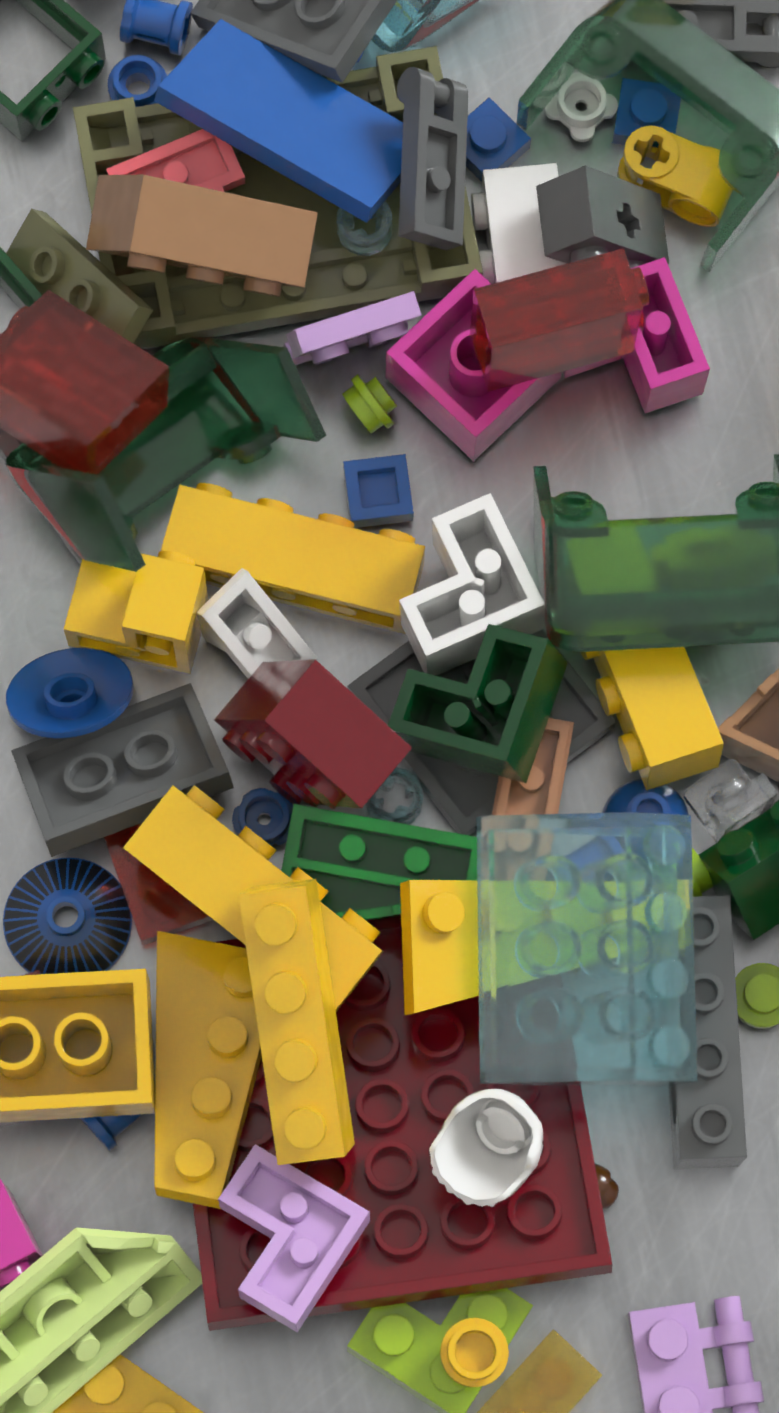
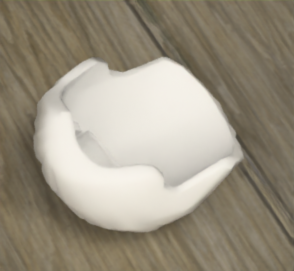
(487, 1147)

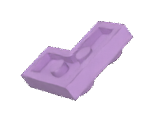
(308, 1233)

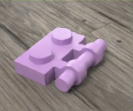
(367, 325)
(672, 1361)

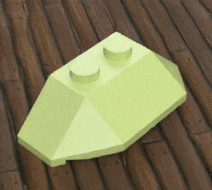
(83, 1310)

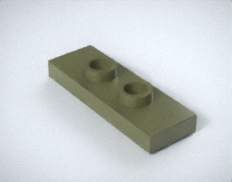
(65, 267)

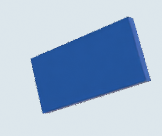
(288, 119)

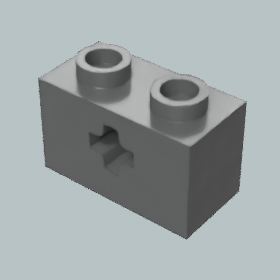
(597, 214)

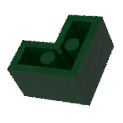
(494, 717)
(748, 870)

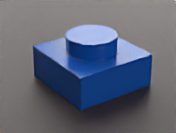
(645, 105)
(493, 139)
(378, 490)

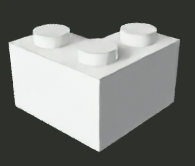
(483, 588)

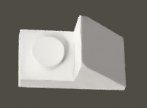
(249, 626)

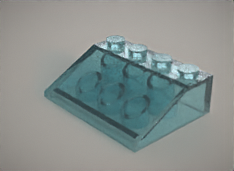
(586, 949)

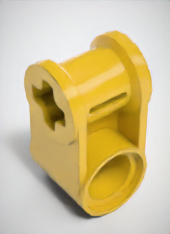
(682, 175)

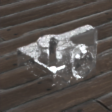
(729, 798)

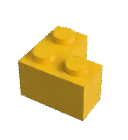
(141, 613)

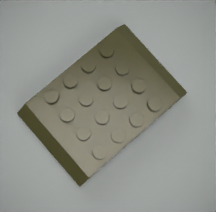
(335, 277)

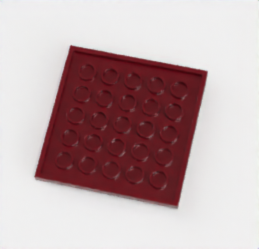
(419, 1238)

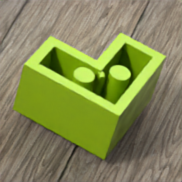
(408, 1344)

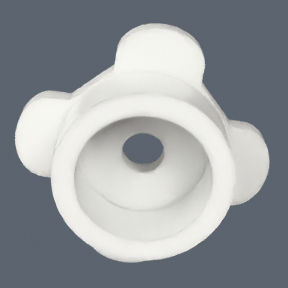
(588, 91)

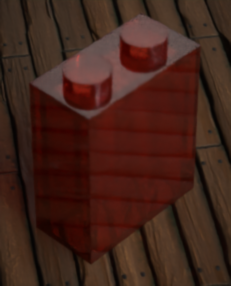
(557, 319)
(75, 385)

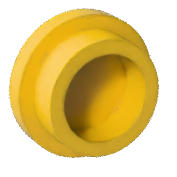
(474, 1352)

